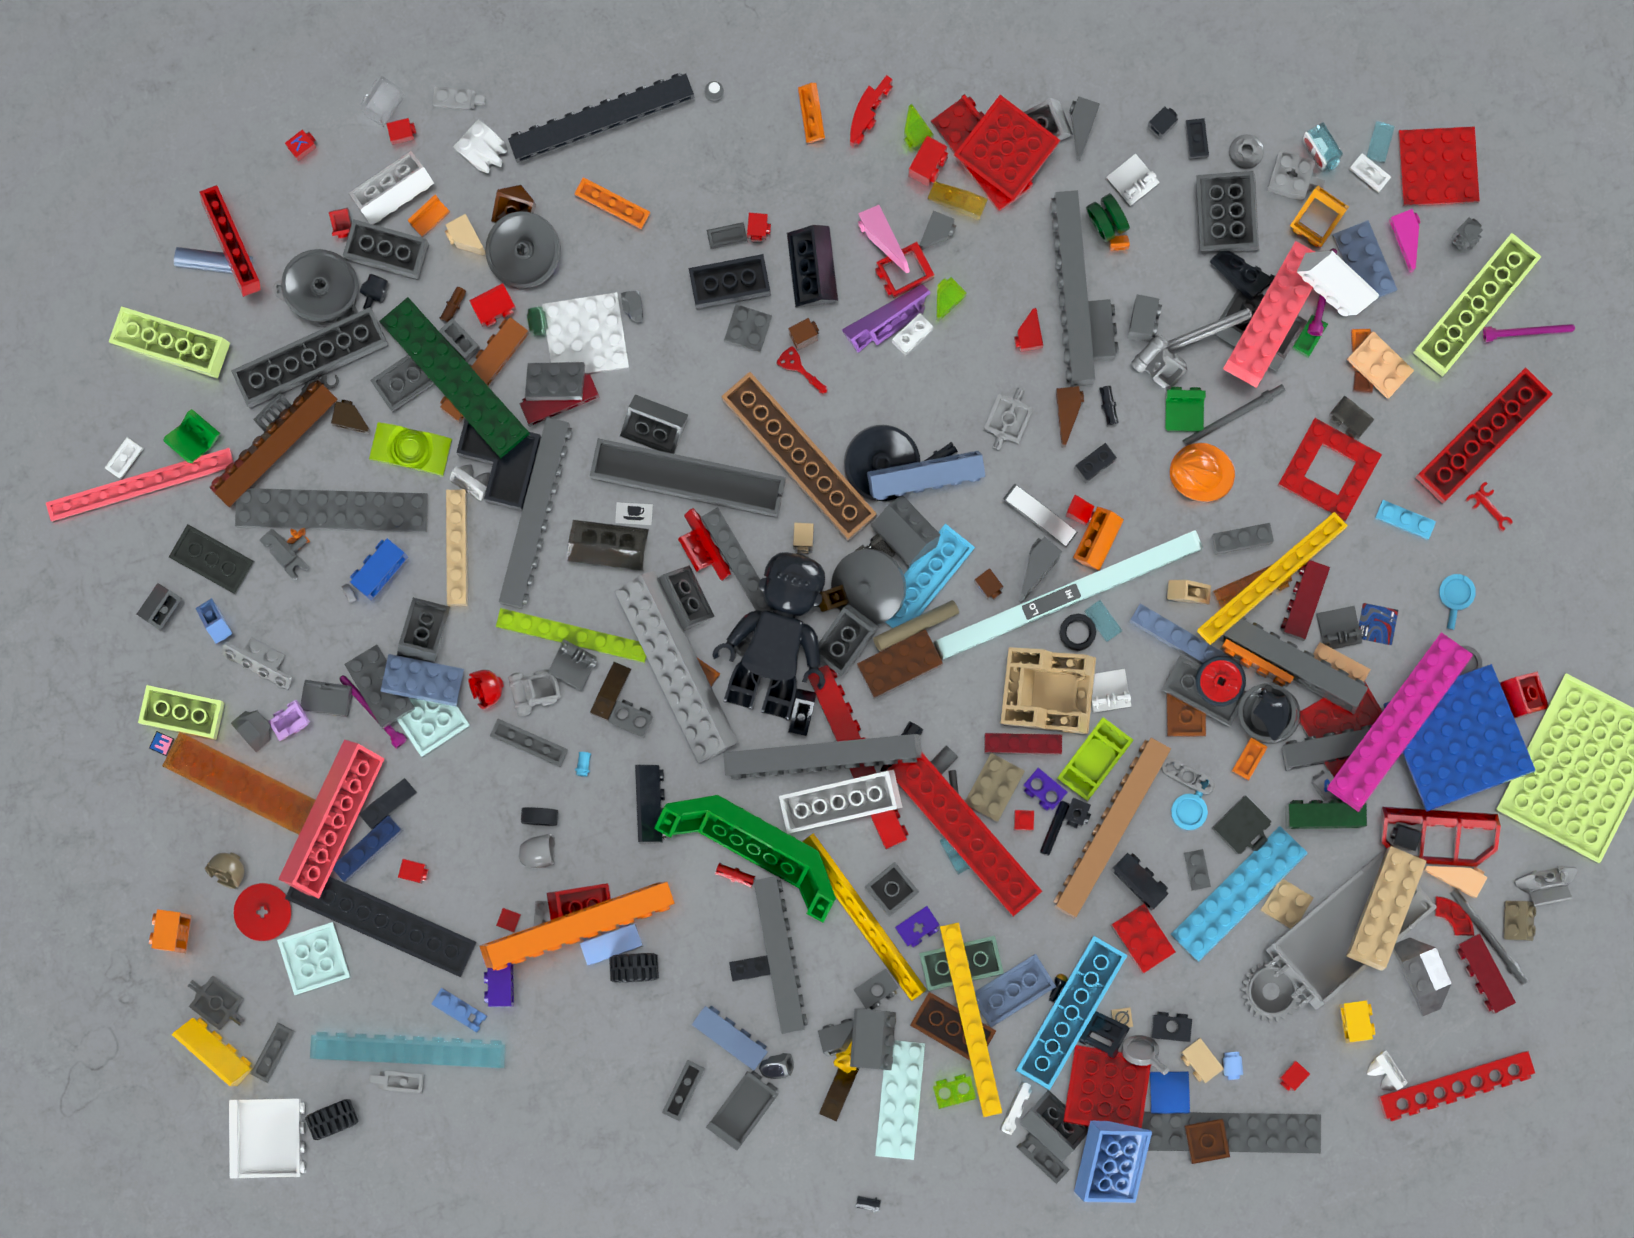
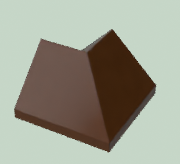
(512, 200)

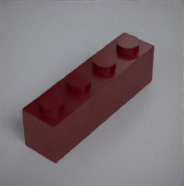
(538, 410)
(1305, 600)
(1023, 744)
(1486, 974)

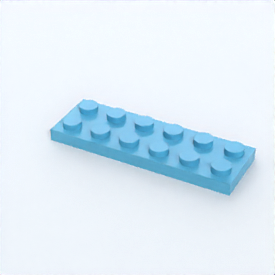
(931, 573)

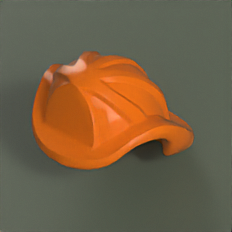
(1202, 472)

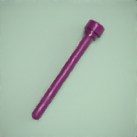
(1316, 327)
(1491, 333)
(396, 737)

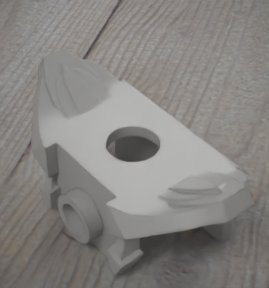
(1548, 885)

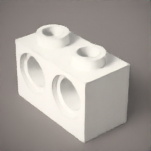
(912, 334)

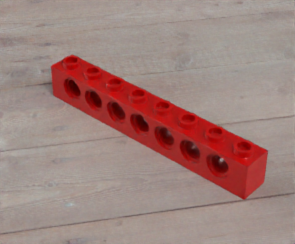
(1521, 1061)

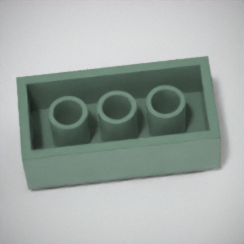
(982, 960)

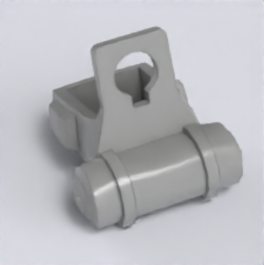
(1162, 365)
(533, 690)

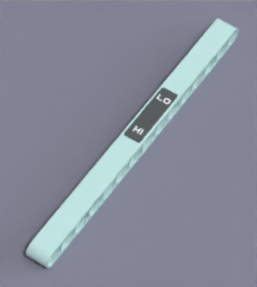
(1068, 595)

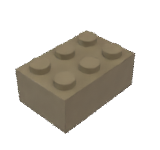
(994, 787)

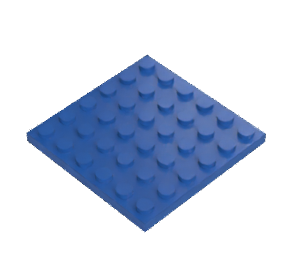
(1467, 742)

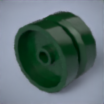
(1107, 217)

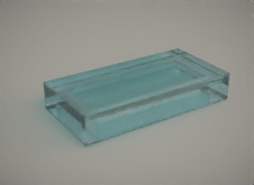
(1380, 142)
(1103, 621)

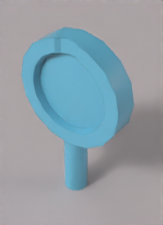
(1456, 594)
(1190, 810)

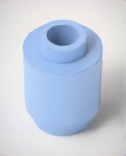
(1232, 1065)

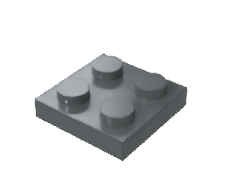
(748, 328)

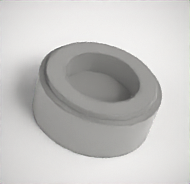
(347, 590)

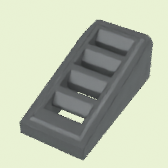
(279, 398)

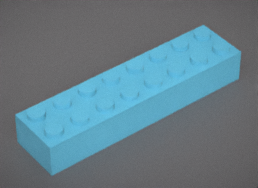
(1071, 1012)

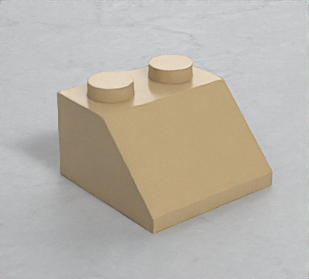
(463, 235)

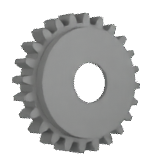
(1263, 1006)

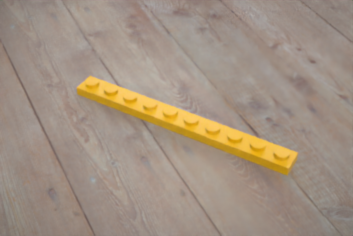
(1272, 578)
(868, 924)
(971, 1019)

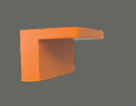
(428, 216)

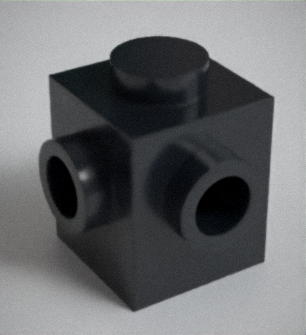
(1077, 813)

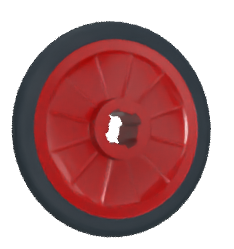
(1232, 686)

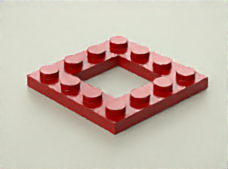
(1323, 434)

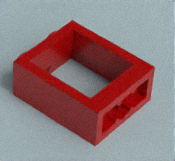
(921, 260)

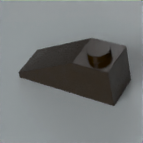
(610, 691)
(838, 1094)

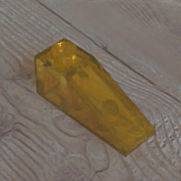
(958, 200)

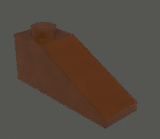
(1068, 407)

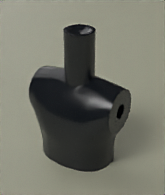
(373, 289)

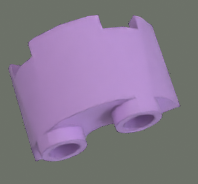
(289, 721)

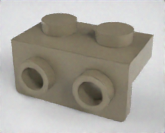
(1519, 920)

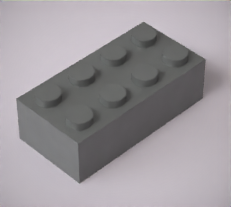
(385, 249)

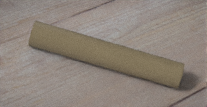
(916, 625)

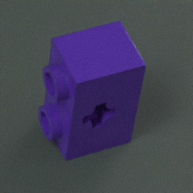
(923, 917)

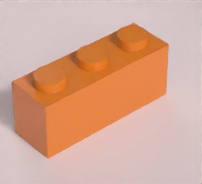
(1098, 538)

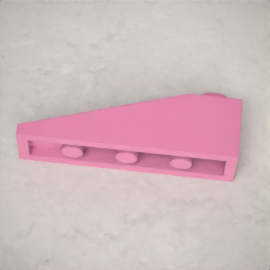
(879, 232)

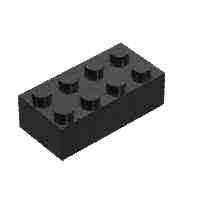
(729, 281)

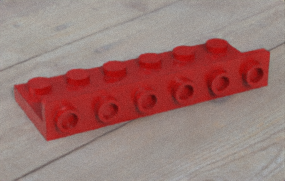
(954, 127)

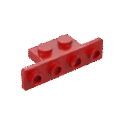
(701, 547)

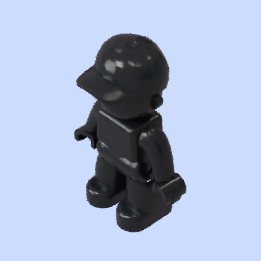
(792, 591)

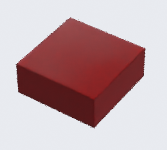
(508, 920)

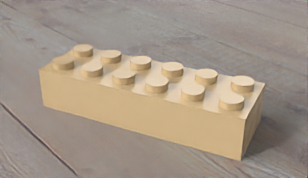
(1386, 908)

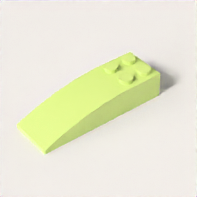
(169, 342)

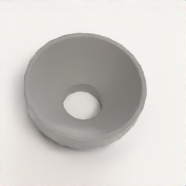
(1242, 160)

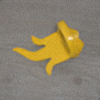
(843, 1060)

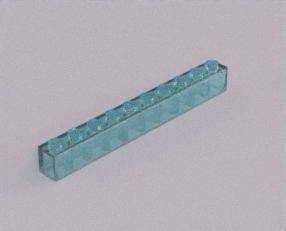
(408, 1051)

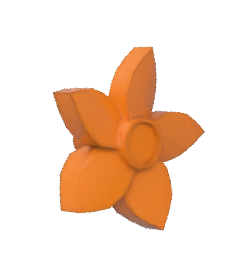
(296, 535)

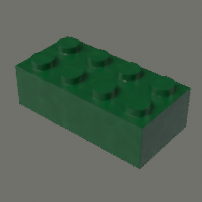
(1324, 815)

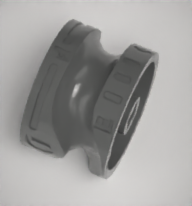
(1254, 725)

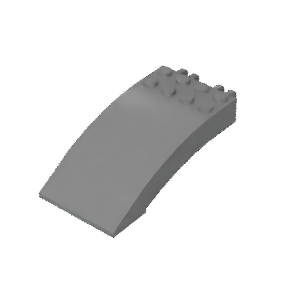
(1317, 945)

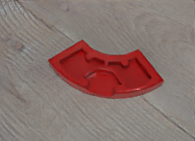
(1455, 916)

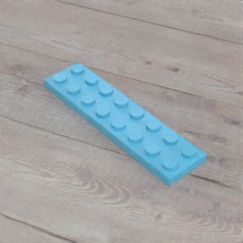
(1239, 894)

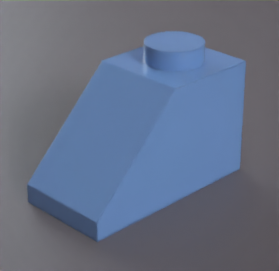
(213, 621)

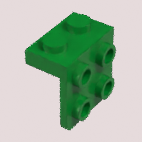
(1185, 409)
(192, 437)

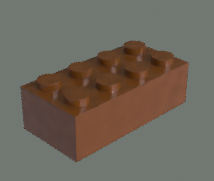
(899, 664)
(943, 1024)

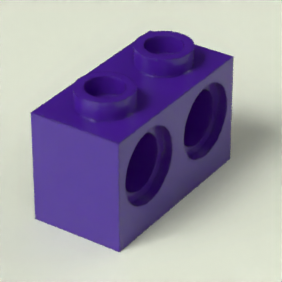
(1048, 785)

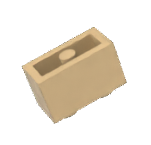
(803, 537)
(1201, 1060)

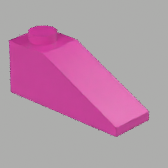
(1407, 232)

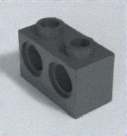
(459, 339)
(629, 722)

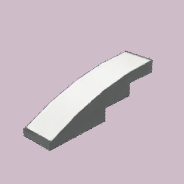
(1040, 515)

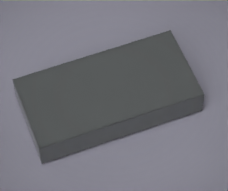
(727, 235)

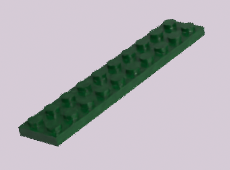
(454, 377)

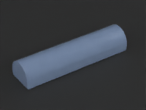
(202, 260)

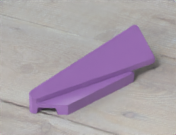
(887, 319)

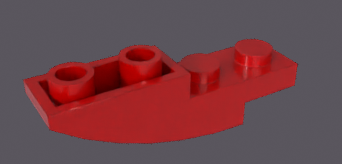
(864, 116)

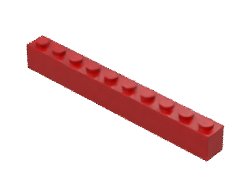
(844, 729)

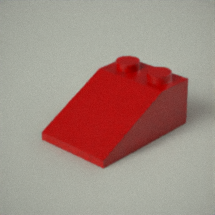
(575, 899)

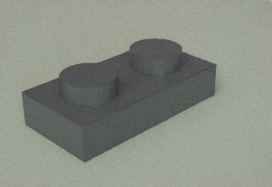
(1197, 869)

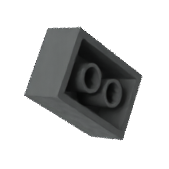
(846, 639)

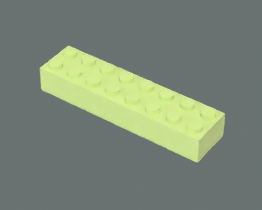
(1477, 304)

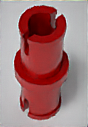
(735, 875)

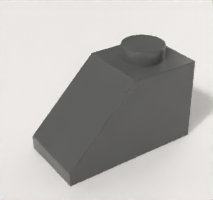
(937, 230)

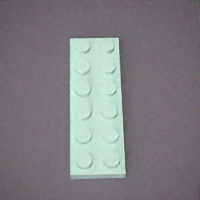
(900, 1102)

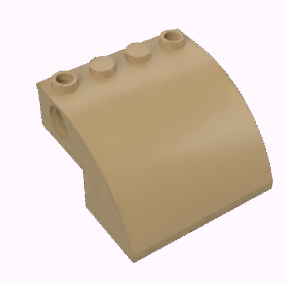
(1048, 690)

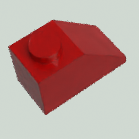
(1029, 333)
(1080, 510)

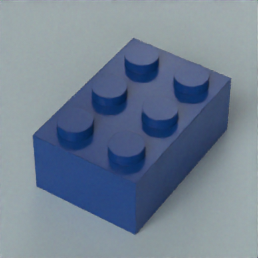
(378, 568)

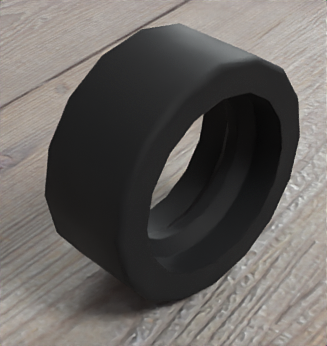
(1077, 646)
(539, 816)

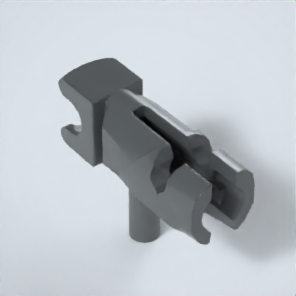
(285, 553)

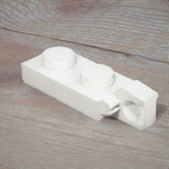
(1016, 1109)

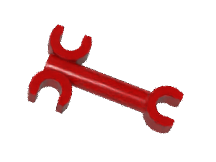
(1481, 496)

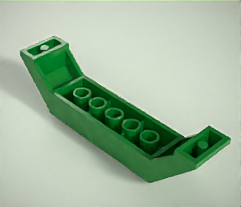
(756, 842)

